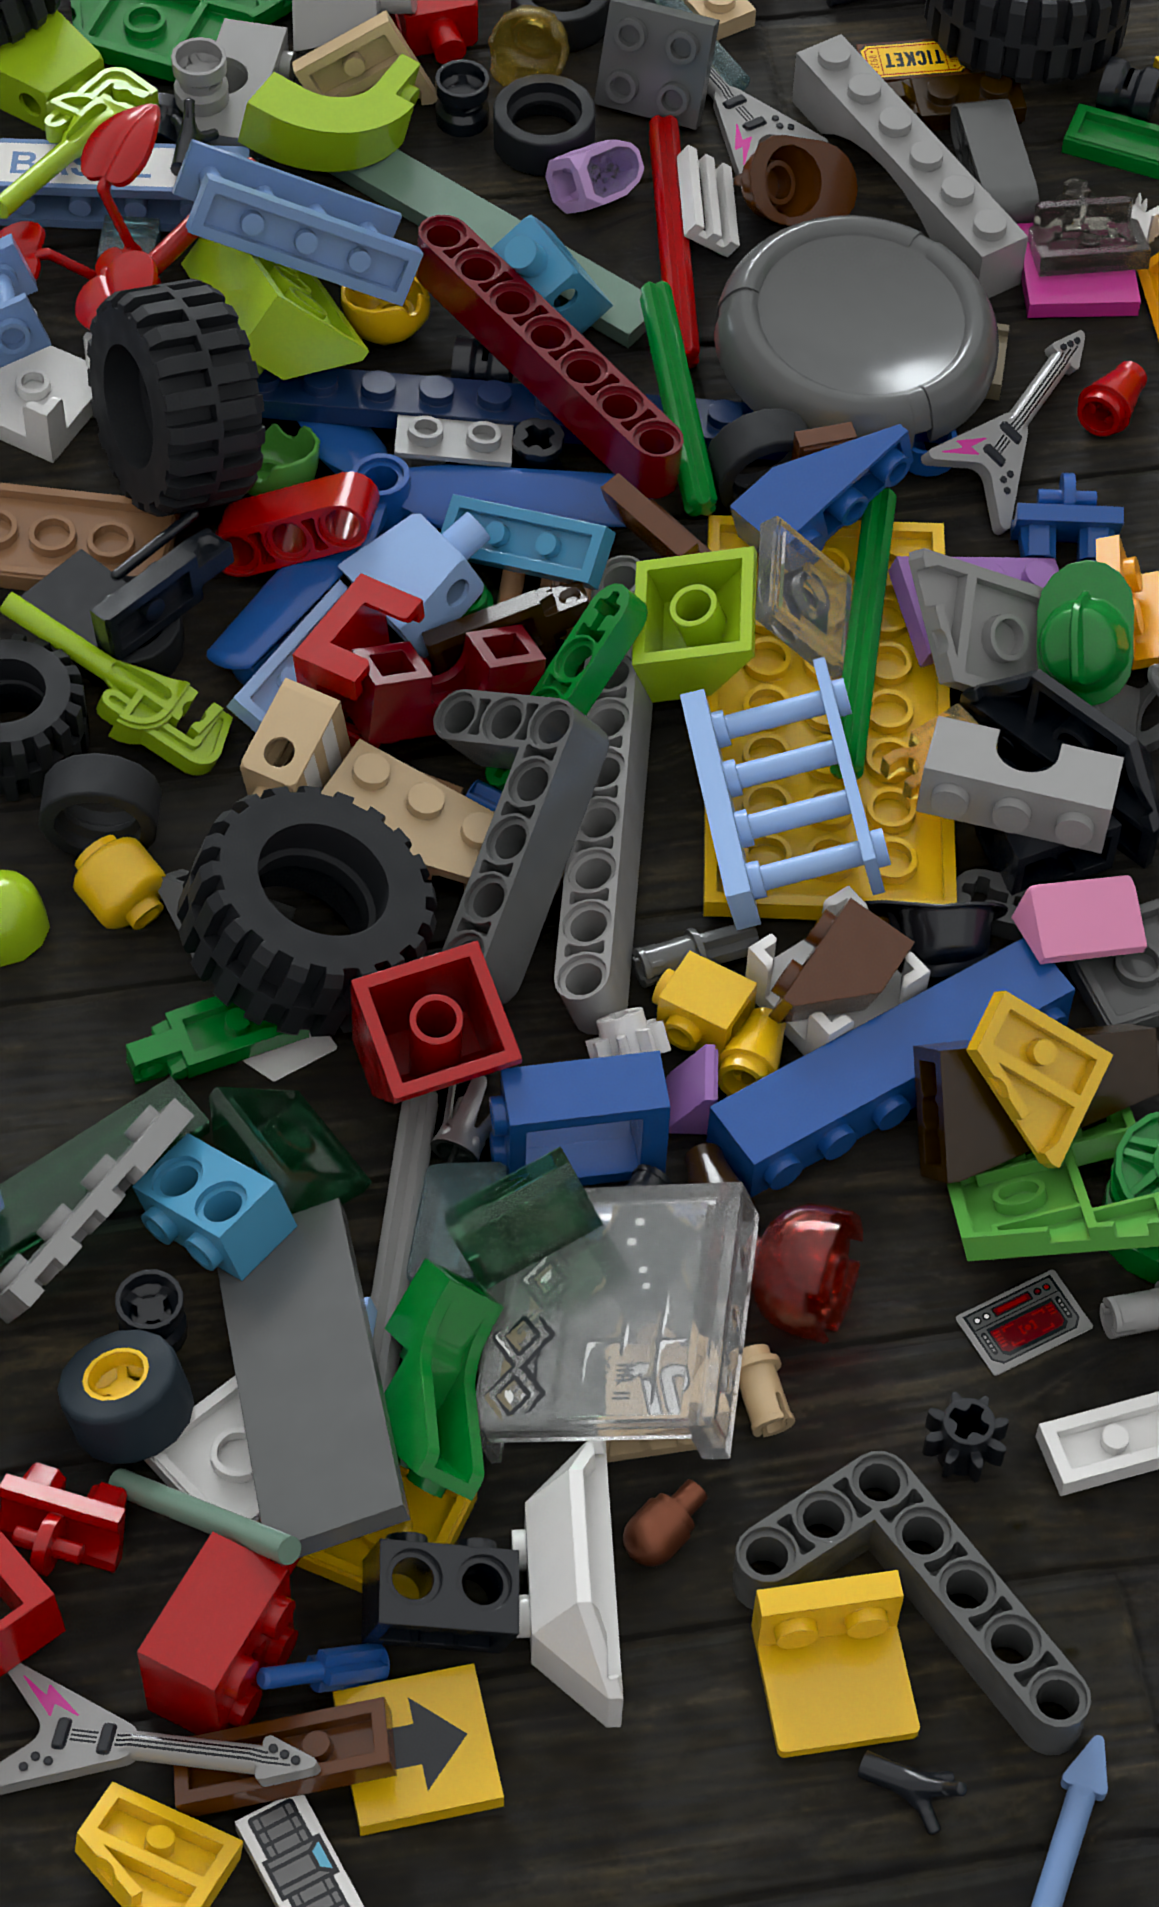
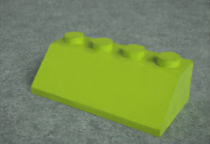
(284, 312)

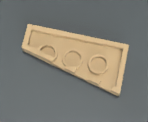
(436, 819)

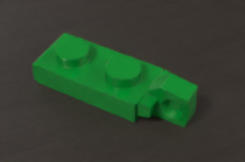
(202, 1040)

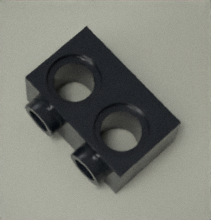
(443, 1612)

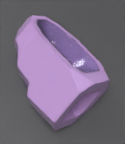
(594, 175)

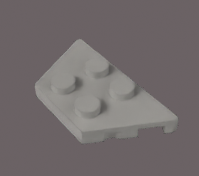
(975, 619)

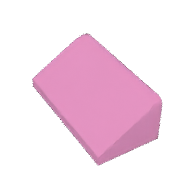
(1081, 919)

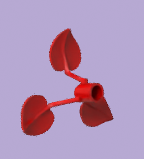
(114, 157)

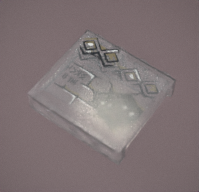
(627, 1325)

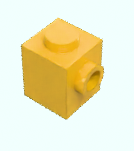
(703, 1003)

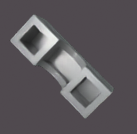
(252, 56)
(974, 786)

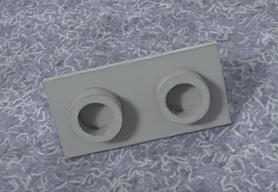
(437, 441)

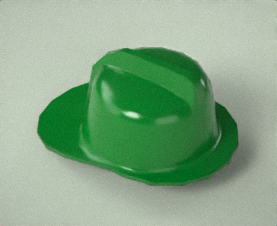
(1087, 630)

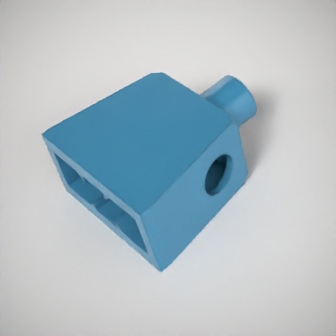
(551, 269)

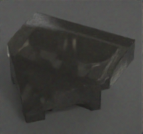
(1086, 233)

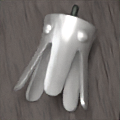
(457, 1137)

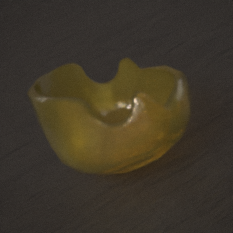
(526, 44)

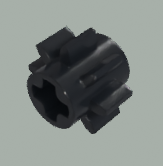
(967, 1418)

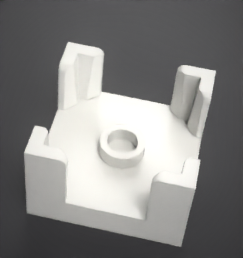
(45, 400)
(818, 1028)

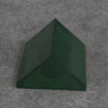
(285, 1142)
(521, 1218)

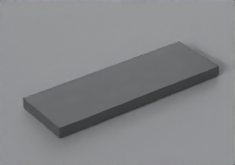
(313, 1388)

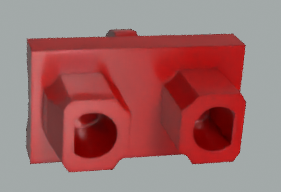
(62, 1524)

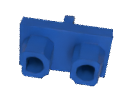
(1064, 517)

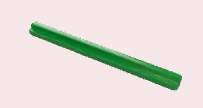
(865, 623)

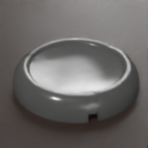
(858, 328)

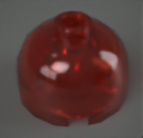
(805, 1270)

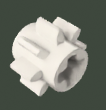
(628, 1034)

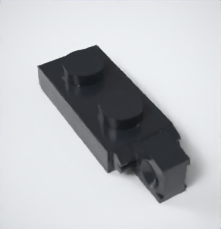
(159, 594)

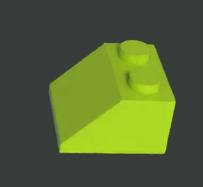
(696, 621)

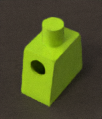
(44, 66)

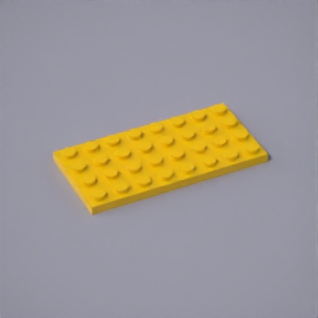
(902, 700)

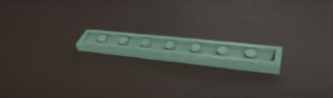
(421, 192)

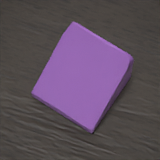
(692, 1091)

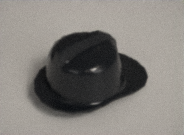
(944, 934)

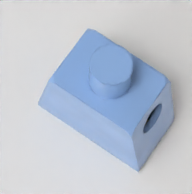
(426, 565)

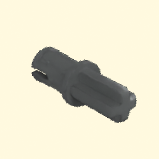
(716, 945)

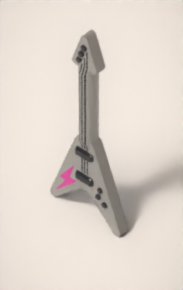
(748, 121)
(999, 445)
(87, 1739)

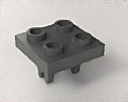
(656, 61)

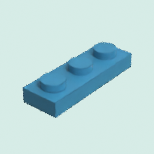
(536, 542)

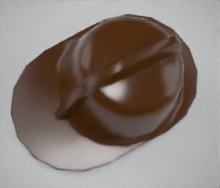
(797, 180)

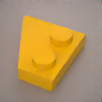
(1037, 1073)
(154, 1852)

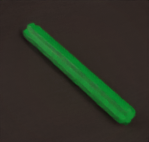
(678, 396)

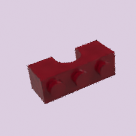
(403, 694)

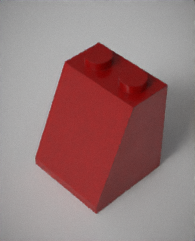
(430, 1024)

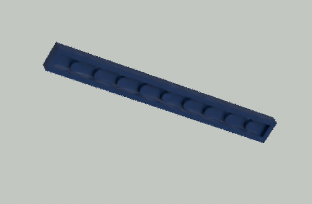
(379, 397)

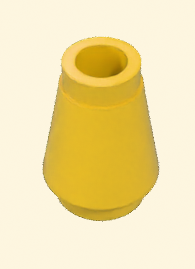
(751, 1052)

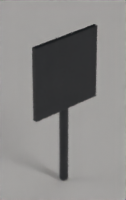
(84, 582)

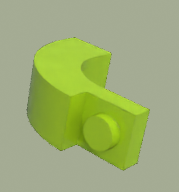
(329, 131)

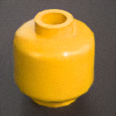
(119, 882)

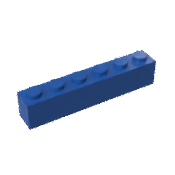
(867, 1074)

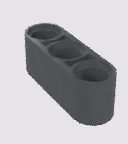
(995, 155)

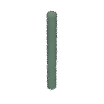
(208, 1517)

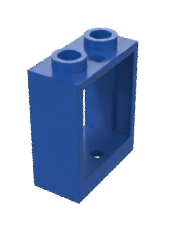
(599, 1110)

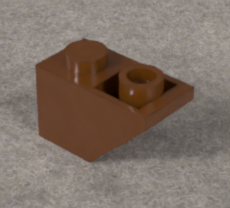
(845, 970)

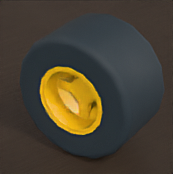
(125, 1396)

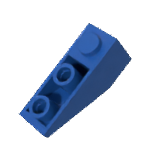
(825, 488)

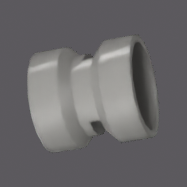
(200, 75)

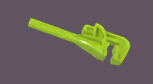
(71, 122)
(138, 701)

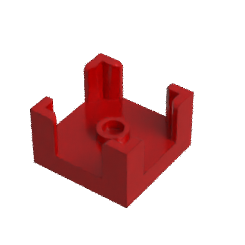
(354, 622)

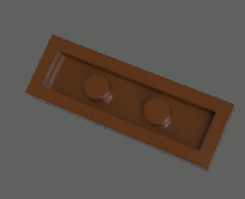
(346, 1740)

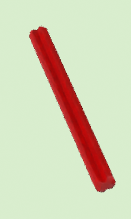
(673, 245)

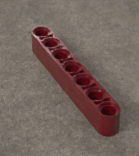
(549, 356)

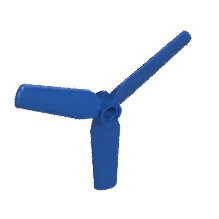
(402, 493)

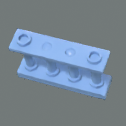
(737, 830)

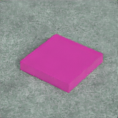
(1078, 294)

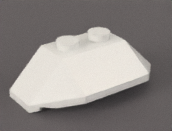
(572, 1584)

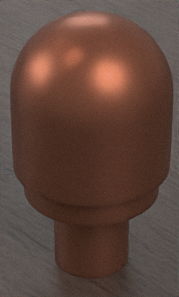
(663, 1525)

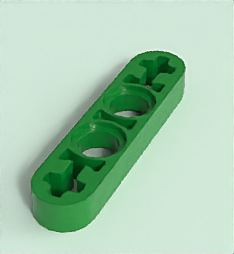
(603, 632)

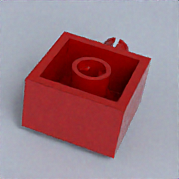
(216, 1635)

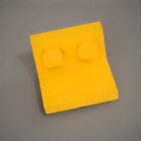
(834, 1664)

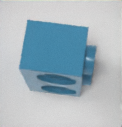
(213, 1207)

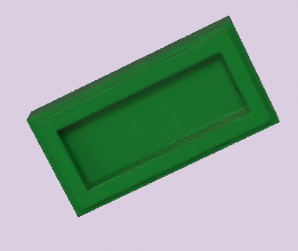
(1113, 140)

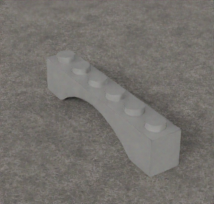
(851, 100)

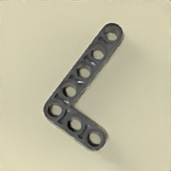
(552, 775)
(927, 1583)

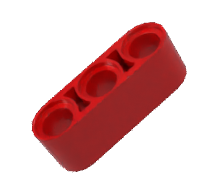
(299, 523)

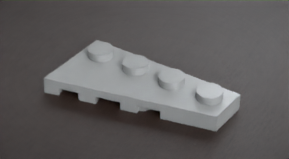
(65, 1228)

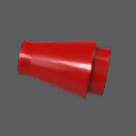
(1110, 401)

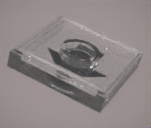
(802, 595)

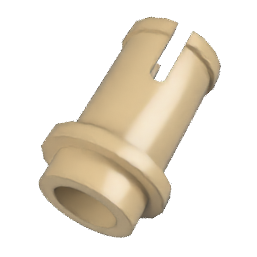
(763, 1391)

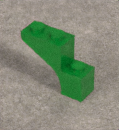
(433, 1392)

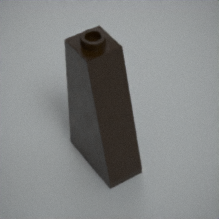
(967, 1127)

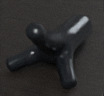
(187, 130)
(911, 1784)

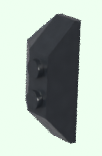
(1042, 715)

